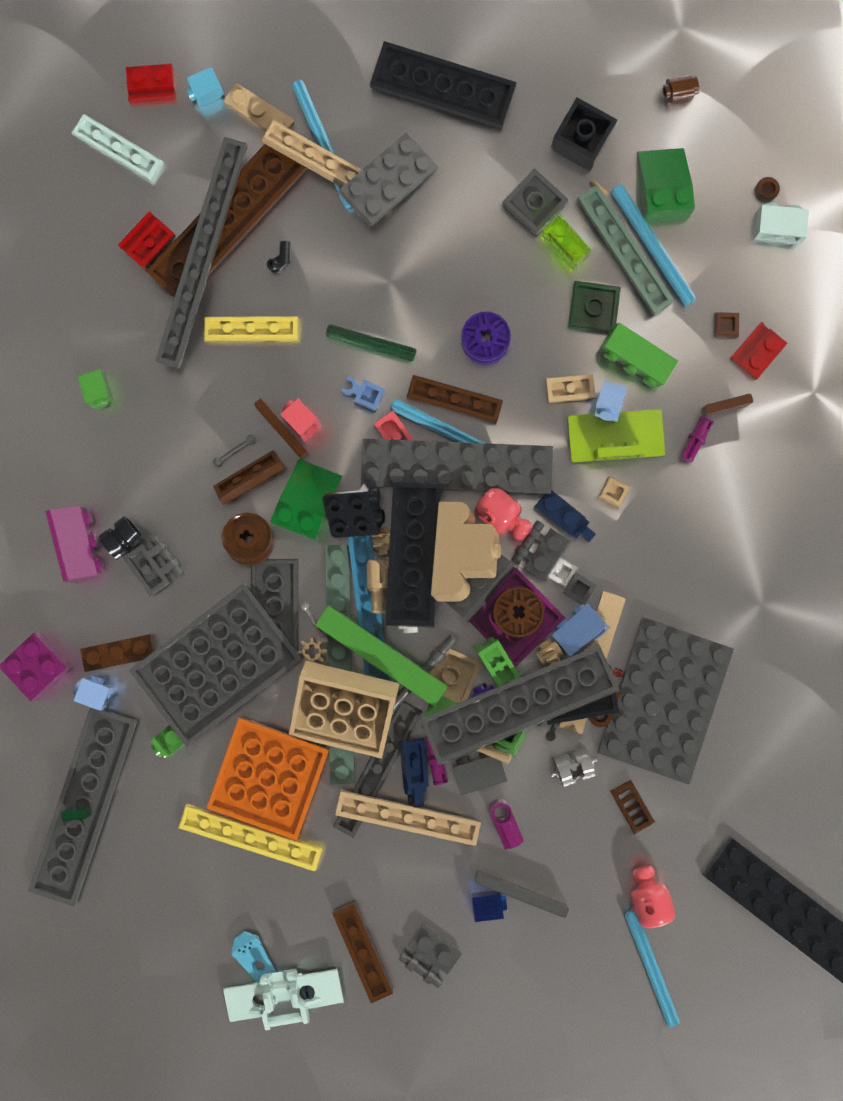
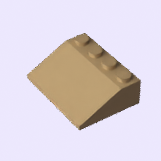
(343, 709)

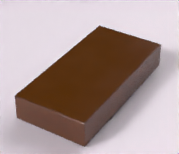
(727, 405)

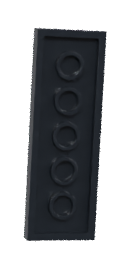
(443, 84)
(412, 554)

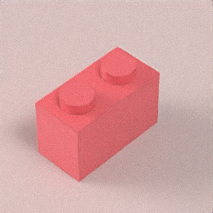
(300, 419)

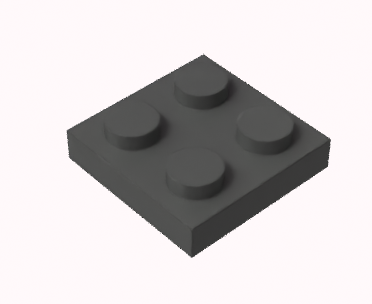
(535, 201)

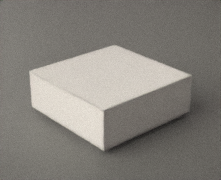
(563, 573)

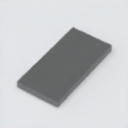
(277, 589)

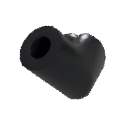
(282, 260)

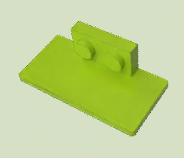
(633, 436)

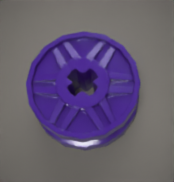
(491, 350)

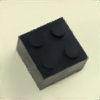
(583, 133)

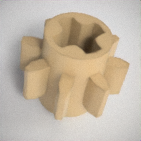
(381, 542)
(308, 646)
(550, 652)

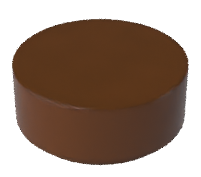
(767, 189)

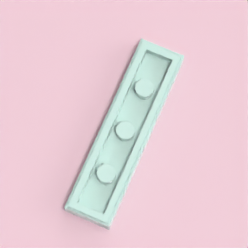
(117, 148)

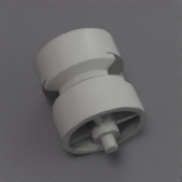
(570, 768)

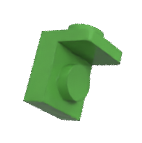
(166, 742)

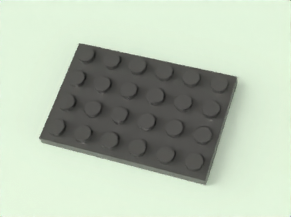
(215, 665)
(666, 700)

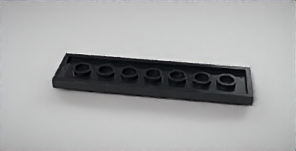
(779, 905)

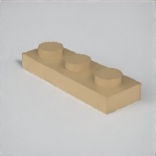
(255, 108)

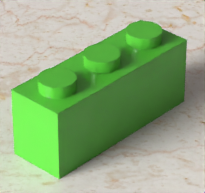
(638, 355)

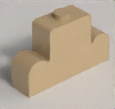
(461, 552)

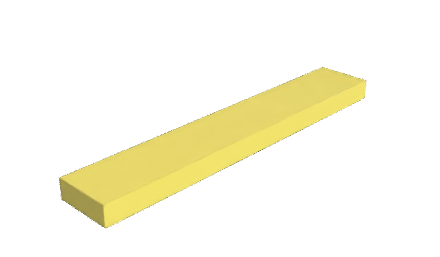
(250, 837)

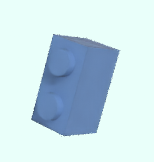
(580, 630)

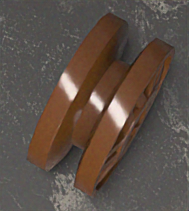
(238, 530)
(532, 612)

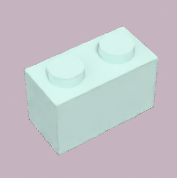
(781, 223)

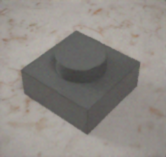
(579, 589)

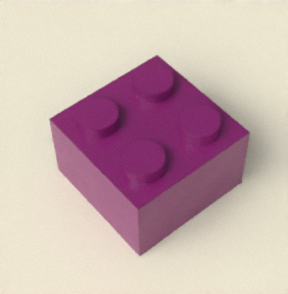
(35, 666)

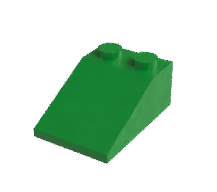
(665, 184)
(301, 501)

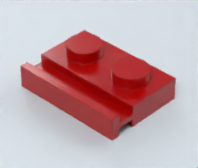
(150, 83)
(146, 240)
(758, 351)

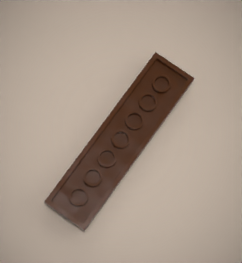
(258, 189)

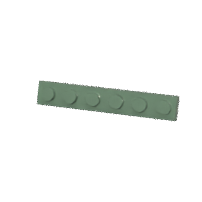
(625, 250)

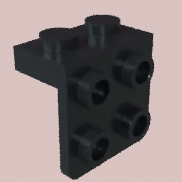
(354, 511)

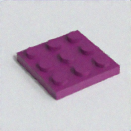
(517, 647)

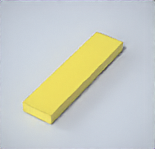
(251, 328)

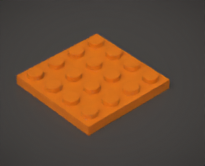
(268, 778)

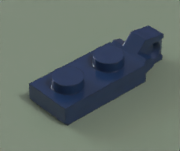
(564, 516)
(414, 770)

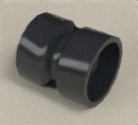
(123, 535)

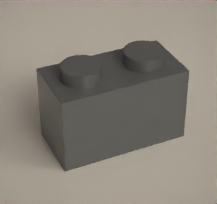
(478, 773)

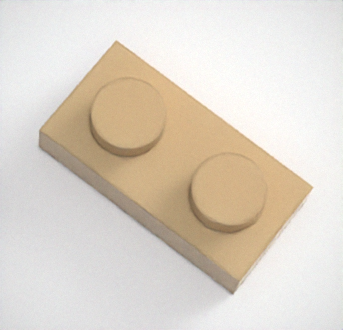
(570, 388)

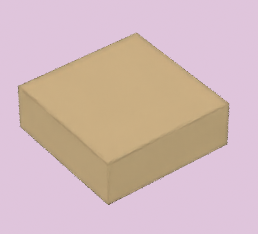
(614, 492)

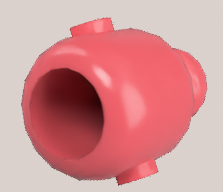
(503, 513)
(651, 899)

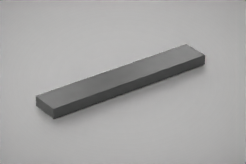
(377, 768)

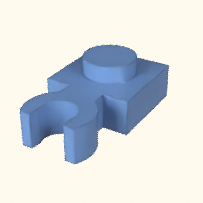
(366, 394)

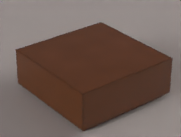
(726, 325)

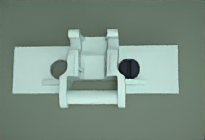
(283, 987)

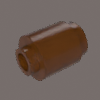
(681, 88)

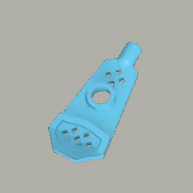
(251, 955)

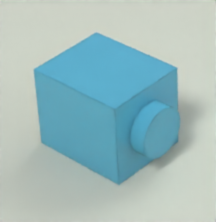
(204, 87)

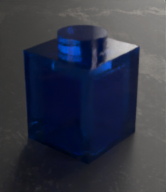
(488, 905)

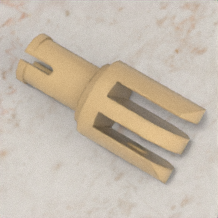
(377, 584)

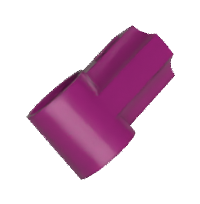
(506, 825)

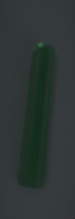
(371, 342)

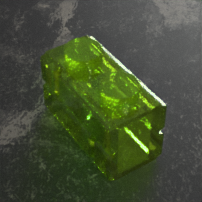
(566, 243)

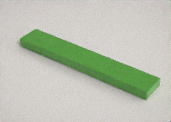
(381, 655)

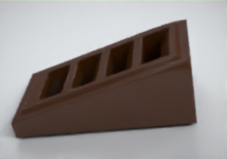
(641, 826)

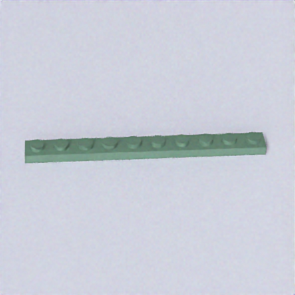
(339, 656)

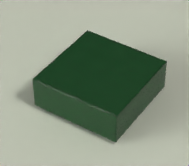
(76, 813)

